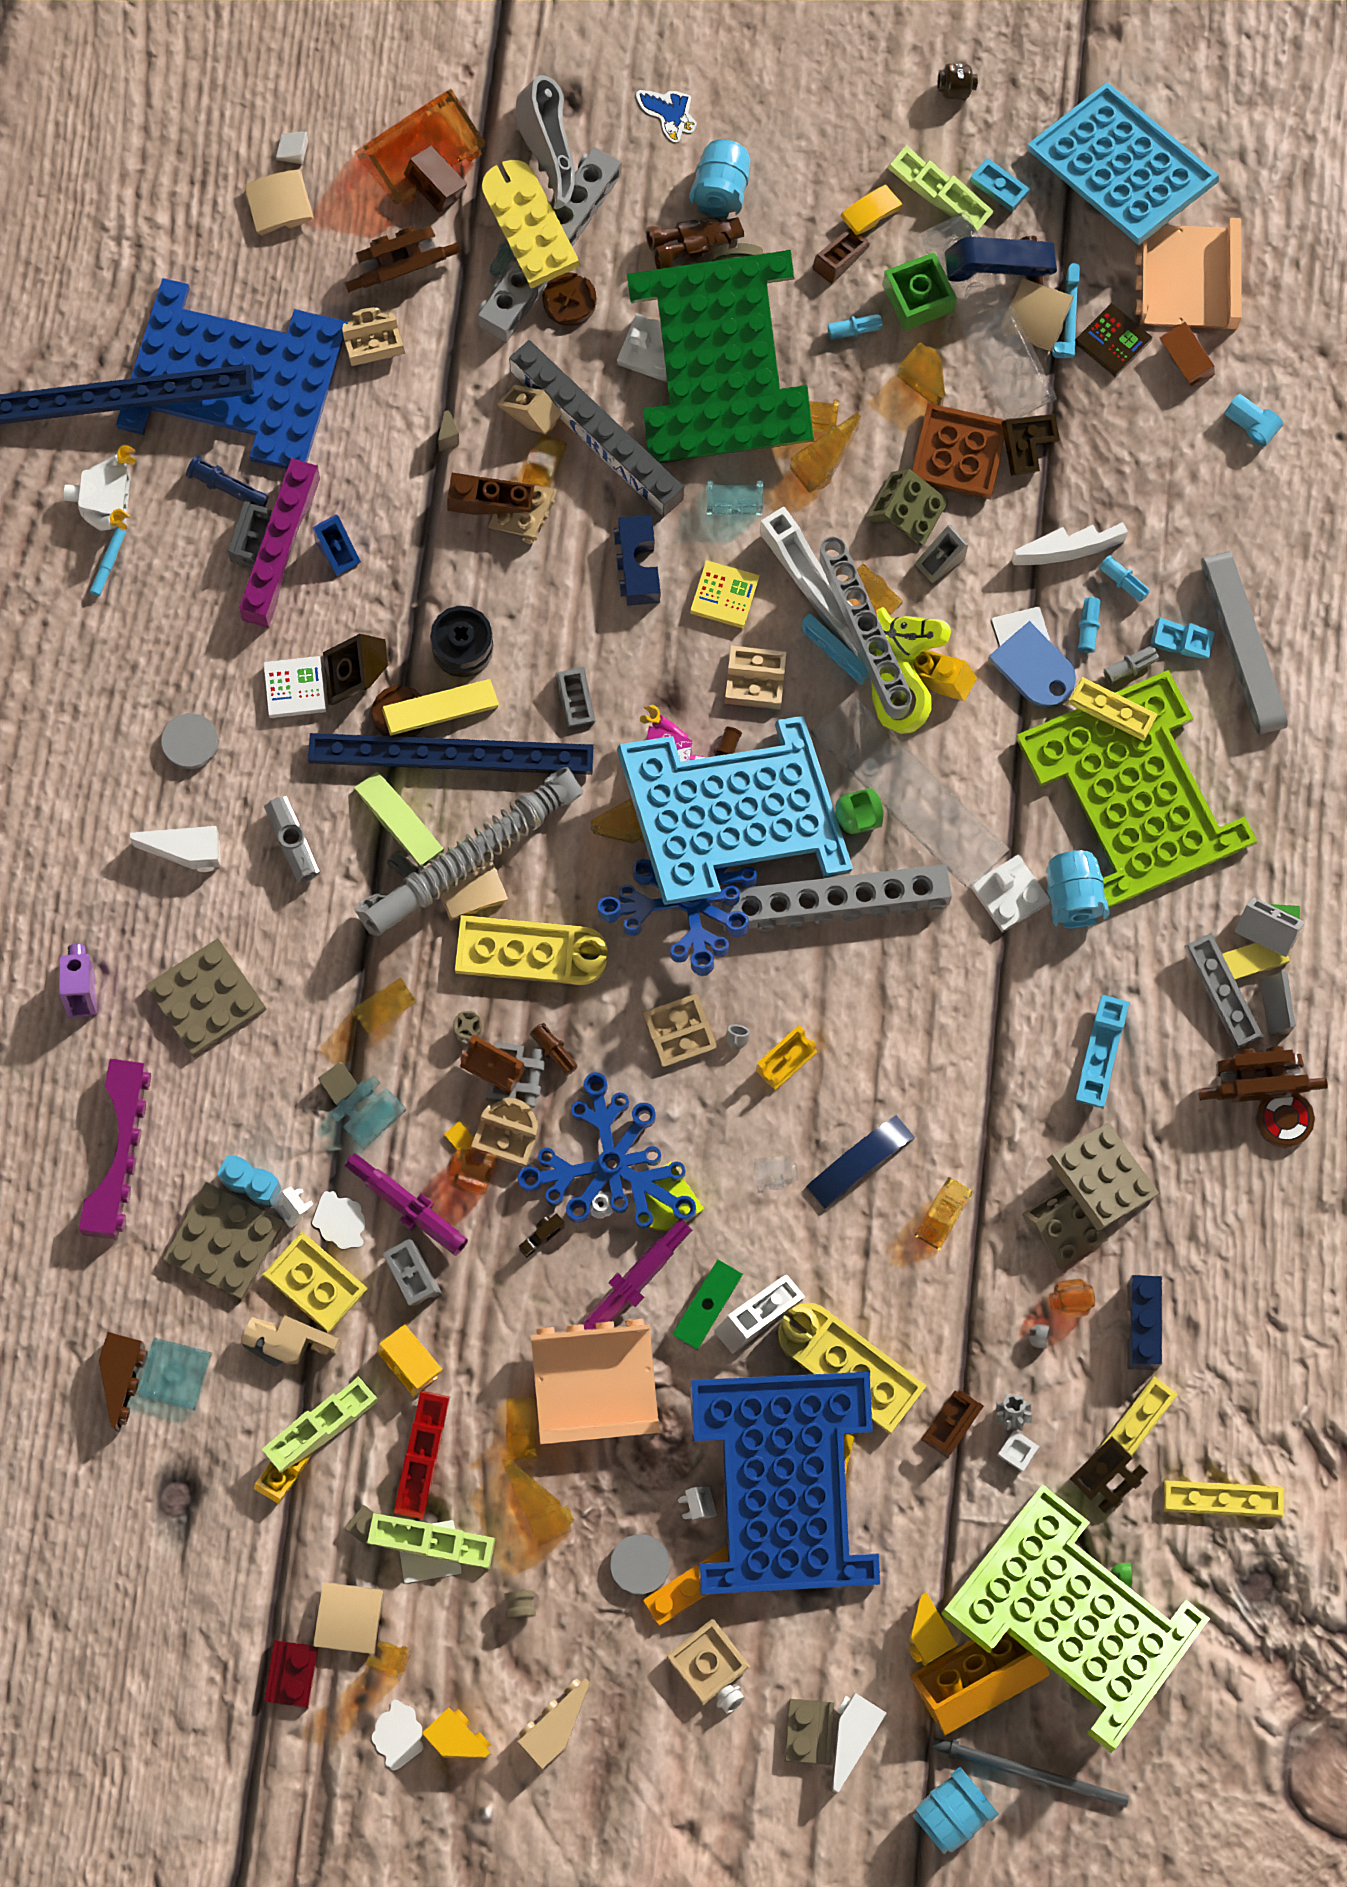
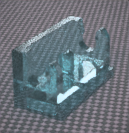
(734, 499)

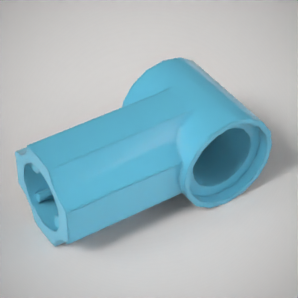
(1260, 424)

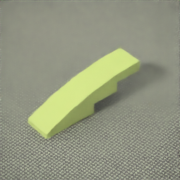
(937, 188)
(399, 819)
(320, 1425)
(431, 1541)

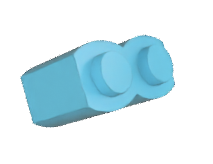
(257, 1183)

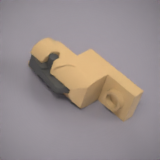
(286, 1342)

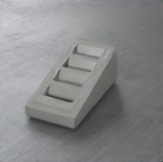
(583, 685)

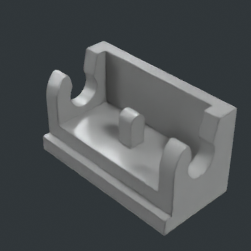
(1269, 926)
(412, 1272)

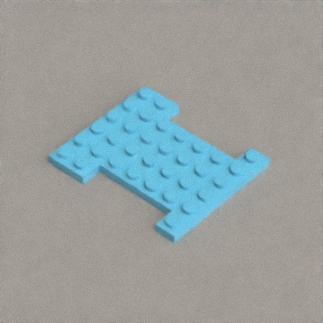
(731, 810)

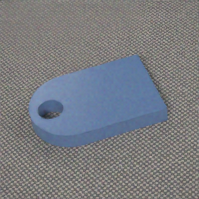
(1033, 665)

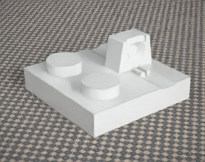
(644, 348)
(1010, 893)

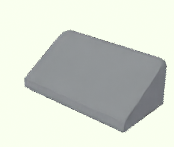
(1278, 1004)

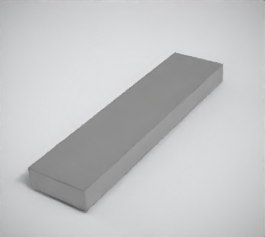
(1223, 990)

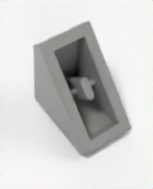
(943, 554)

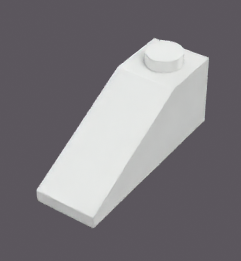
(189, 847)
(758, 1314)
(854, 1731)

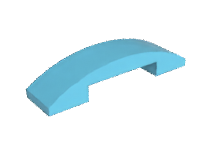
(1101, 1051)

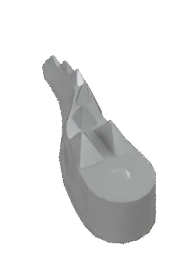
(541, 126)

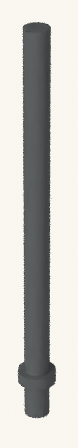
(954, 1750)

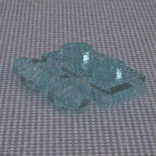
(374, 1117)

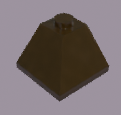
(353, 666)

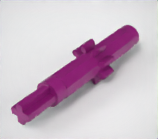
(414, 1210)
(627, 1288)

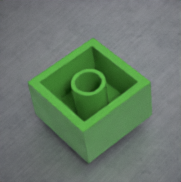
(919, 291)

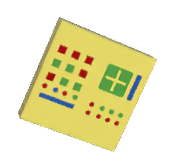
(724, 594)

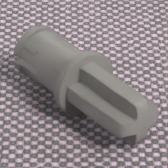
(1130, 665)

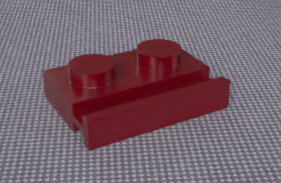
(291, 1674)

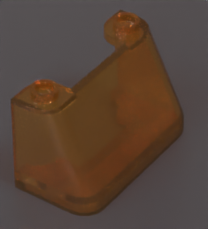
(436, 123)

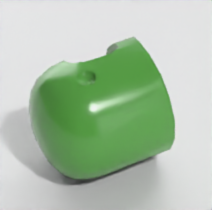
(859, 811)

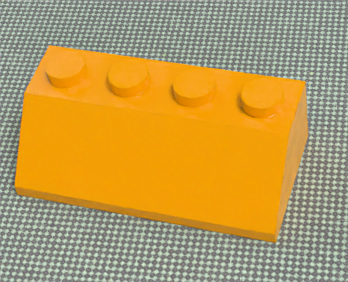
(975, 1681)

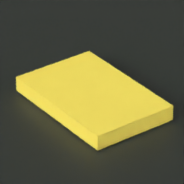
(315, 1282)

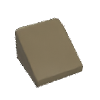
(448, 433)
(338, 1082)

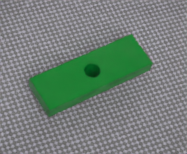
(715, 1289)

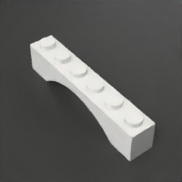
(796, 556)

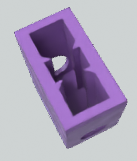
(77, 982)

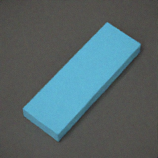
(835, 649)

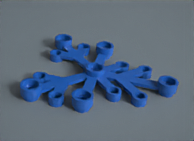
(641, 907)
(640, 1181)

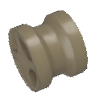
(464, 1022)
(520, 1604)

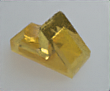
(544, 461)
(521, 1428)

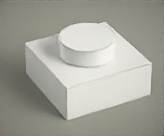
(1018, 1451)

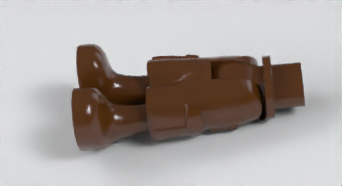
(694, 238)

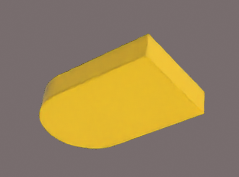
(460, 1137)

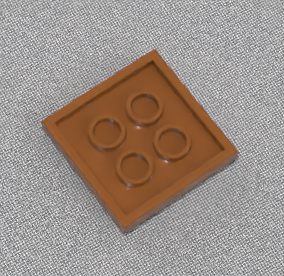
(959, 450)

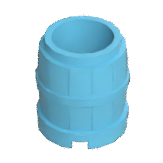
(721, 178)
(1076, 889)
(954, 1812)

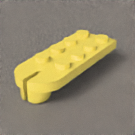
(528, 223)
(529, 951)
(837, 1348)

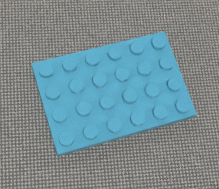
(1123, 163)

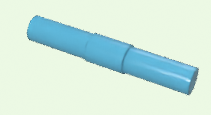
(107, 562)

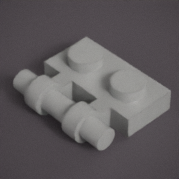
(534, 1065)

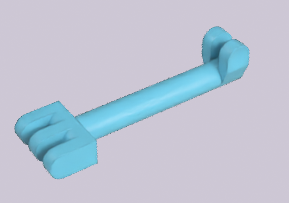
(1067, 348)

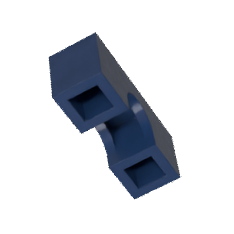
(640, 583)
(1145, 1309)

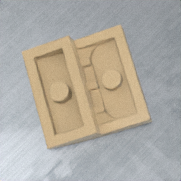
(278, 201)
(1041, 312)
(755, 677)
(475, 893)
(679, 1029)
(348, 1618)

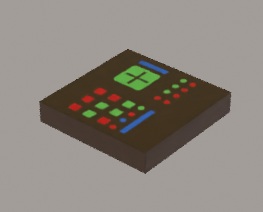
(1113, 340)

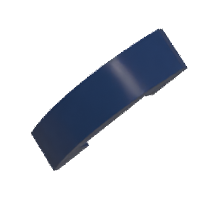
(859, 1161)

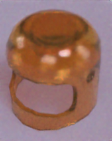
(468, 1175)

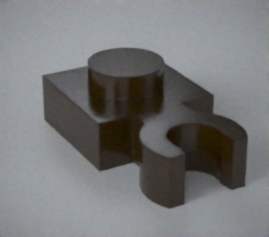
(546, 1230)

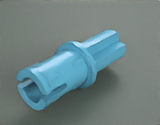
(854, 326)
(1124, 578)
(1089, 625)

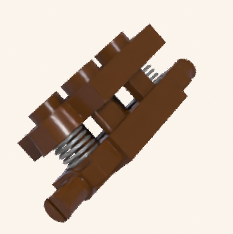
(388, 269)
(1272, 1065)

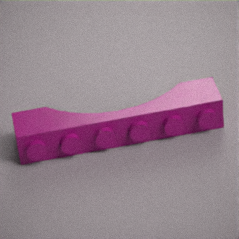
(269, 568)
(104, 1207)

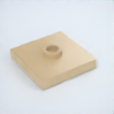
(707, 1661)

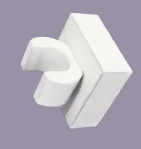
(291, 1207)
(699, 1502)

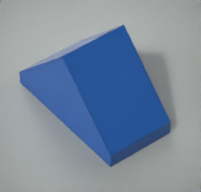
(335, 544)

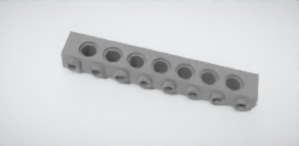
(504, 322)
(933, 878)

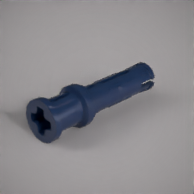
(216, 478)

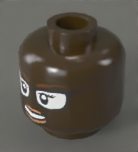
(956, 81)

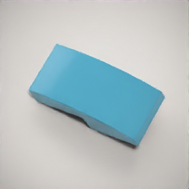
(1181, 639)

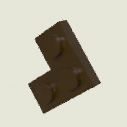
(1021, 438)

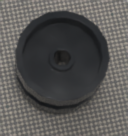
(462, 641)

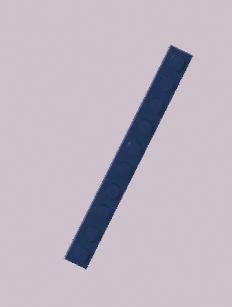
(126, 394)
(449, 753)

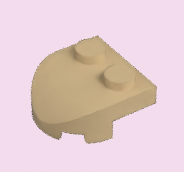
(372, 336)
(507, 1131)

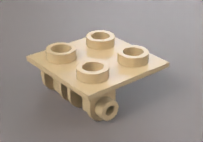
(528, 522)

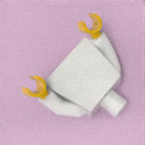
(104, 491)

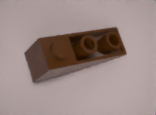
(487, 495)
(119, 1368)

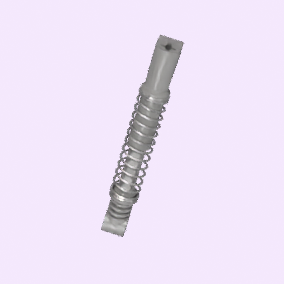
(383, 912)

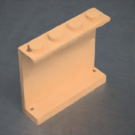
(1190, 277)
(594, 1382)

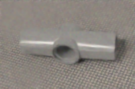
(298, 854)

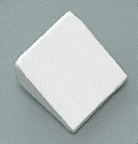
(292, 147)

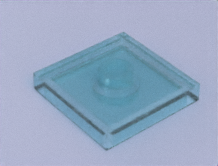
(174, 1374)

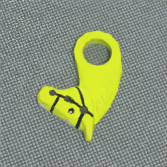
(907, 639)

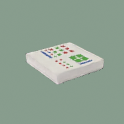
(294, 687)

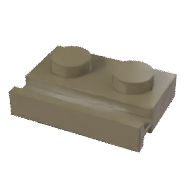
(809, 1731)

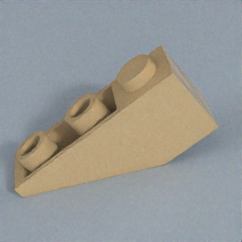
(552, 1733)

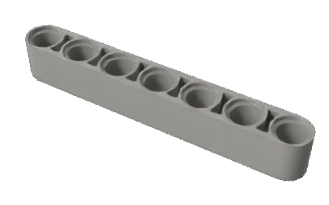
(865, 639)
(1244, 643)

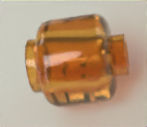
(1072, 1298)

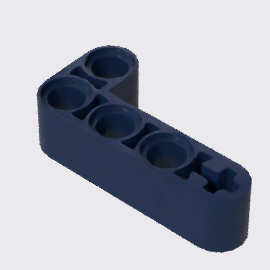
(999, 256)

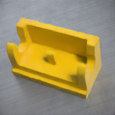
(786, 1058)
(409, 1360)

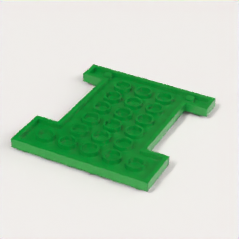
(721, 360)

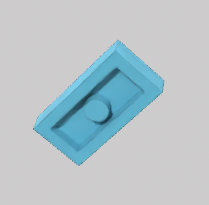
(999, 185)

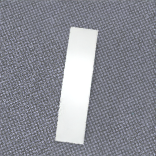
(1060, 547)

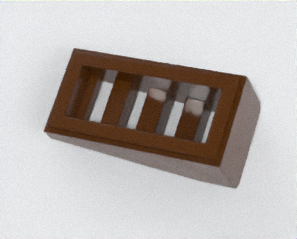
(829, 267)

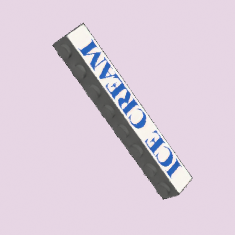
(598, 429)

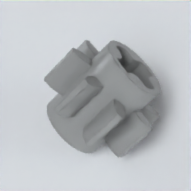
(1013, 1412)

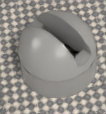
(737, 1035)
(1041, 1336)

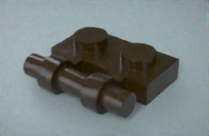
(1102, 1468)

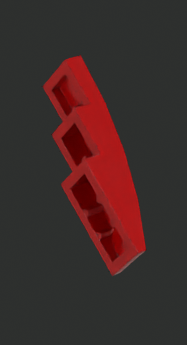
(422, 1454)

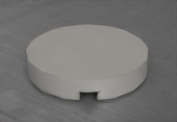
(189, 741)
(640, 1564)

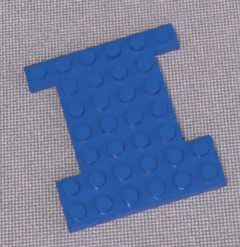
(288, 370)
(784, 1479)

